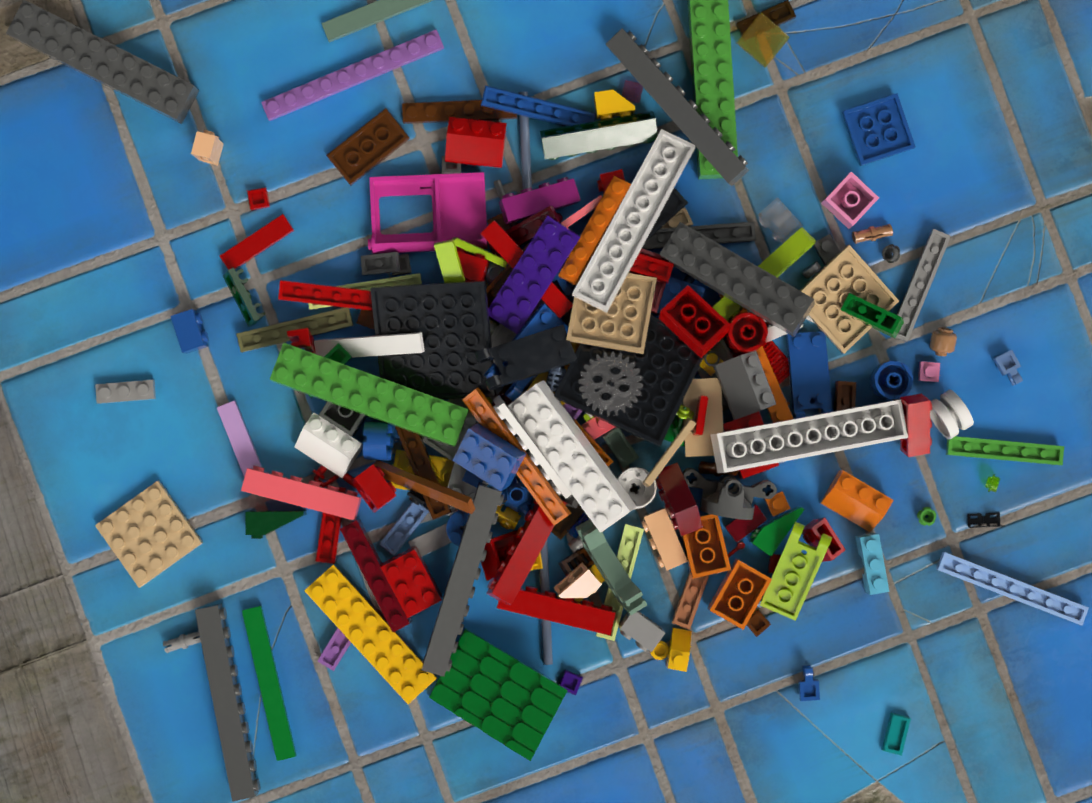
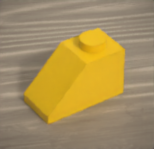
(679, 649)

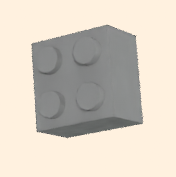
(642, 630)

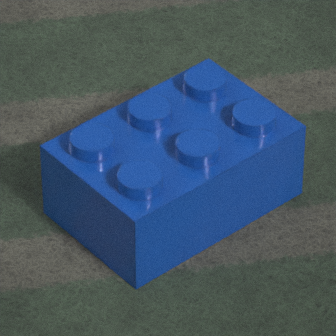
(489, 457)

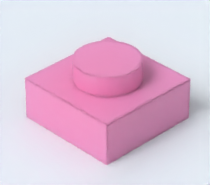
(929, 371)

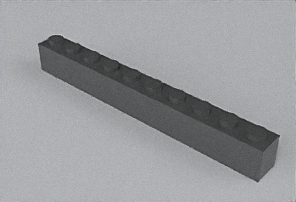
(680, 110)
(461, 580)
(227, 702)

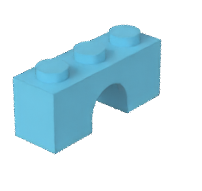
(874, 568)

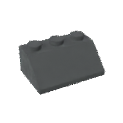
(744, 385)

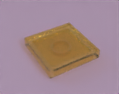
(762, 40)

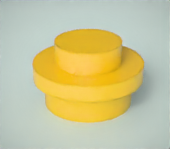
(660, 651)

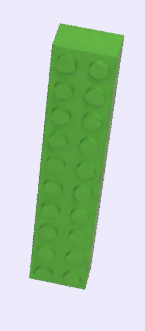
(712, 72)
(369, 394)

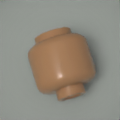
(943, 341)

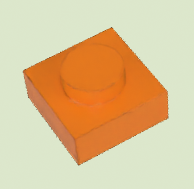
(777, 504)

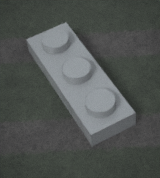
(125, 391)

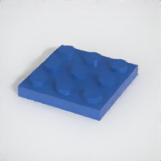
(878, 129)

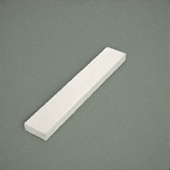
(374, 345)

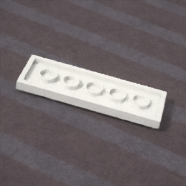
(527, 443)

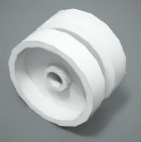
(950, 414)

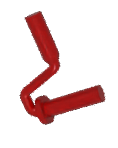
(321, 470)

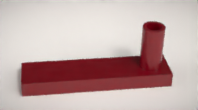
(528, 228)

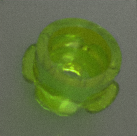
(992, 483)

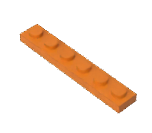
(594, 231)

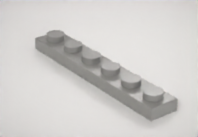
(921, 281)

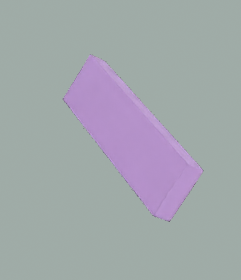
(238, 436)

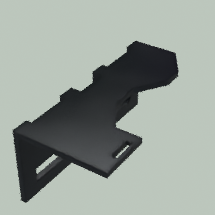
(984, 520)

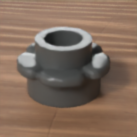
(887, 253)

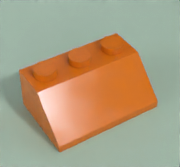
(856, 501)

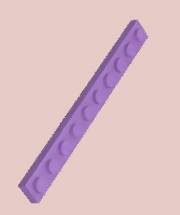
(352, 75)

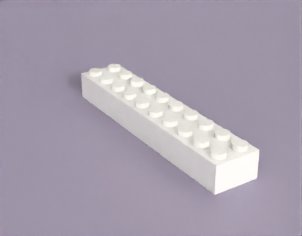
(808, 436)

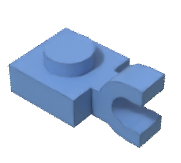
(1008, 364)

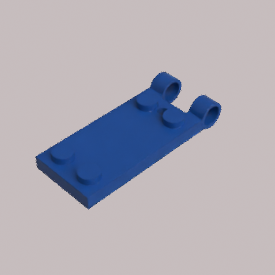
(540, 321)
(808, 372)

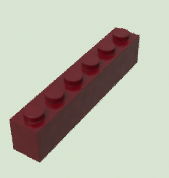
(370, 564)

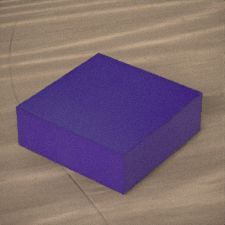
(571, 681)

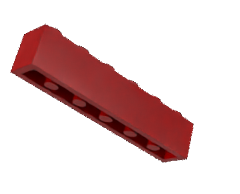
(521, 556)
(562, 610)

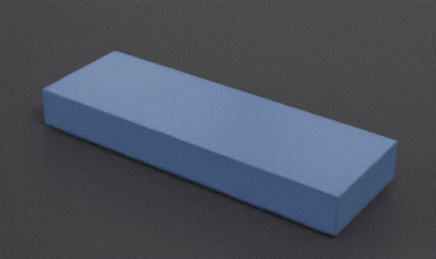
(404, 528)

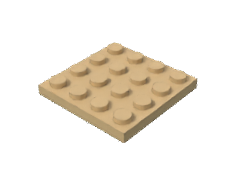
(830, 288)
(625, 322)
(149, 534)

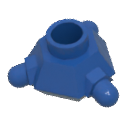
(517, 497)

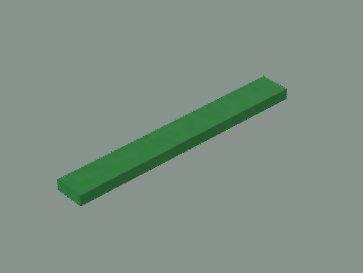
(269, 683)

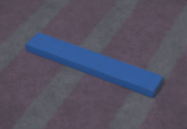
(534, 107)

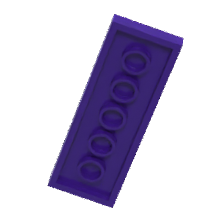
(533, 274)

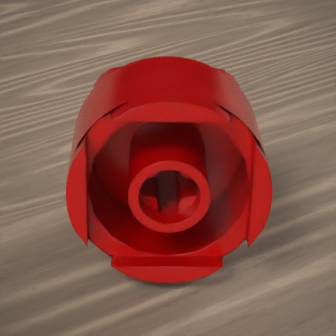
(752, 324)

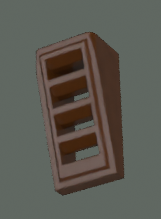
(564, 566)

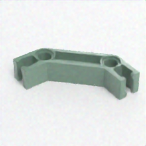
(610, 568)

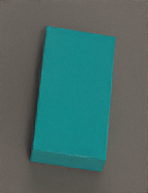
(896, 733)

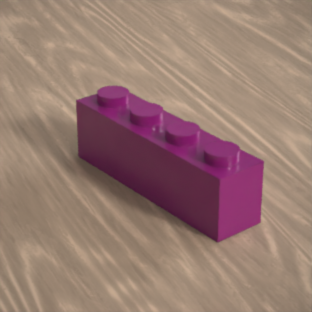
(533, 201)

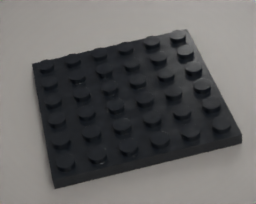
(452, 329)
(666, 376)

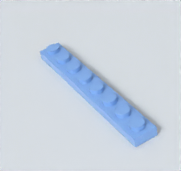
(1012, 588)

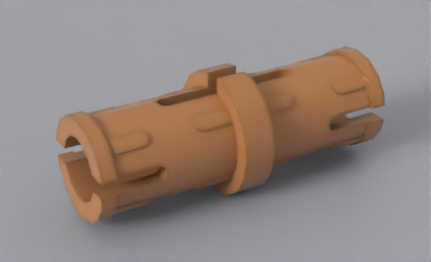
(872, 233)

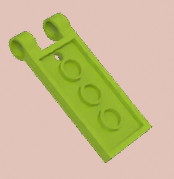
(794, 574)

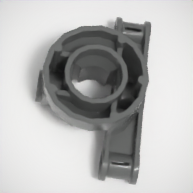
(725, 501)

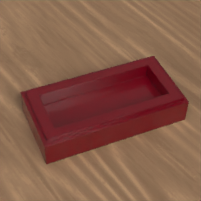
(740, 528)

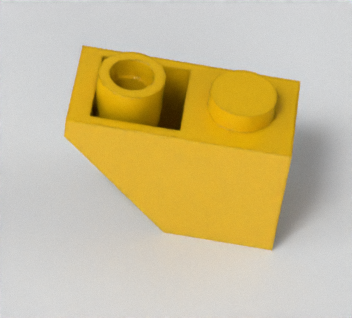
(611, 104)

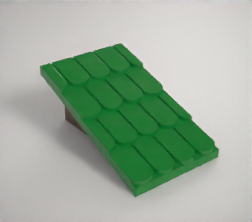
(498, 694)

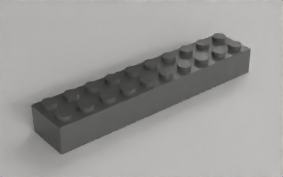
(102, 61)

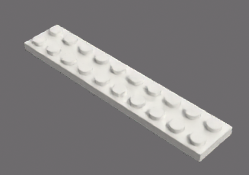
(633, 221)

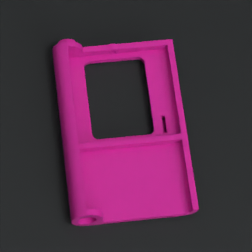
(456, 207)

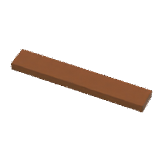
(426, 487)

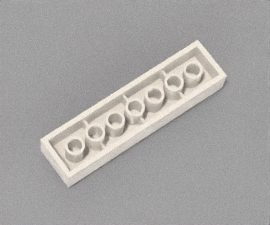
(572, 456)

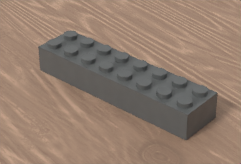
(737, 279)

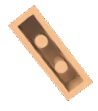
(664, 539)

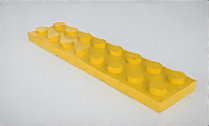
(370, 633)

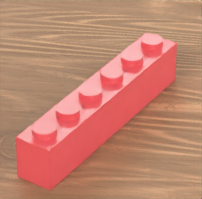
(300, 493)

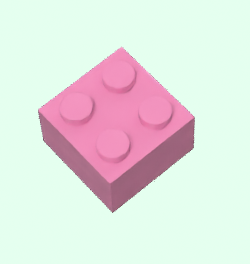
(850, 200)

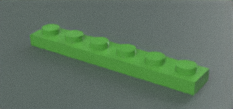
(1005, 450)

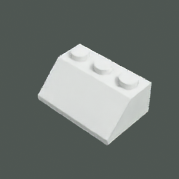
(328, 445)

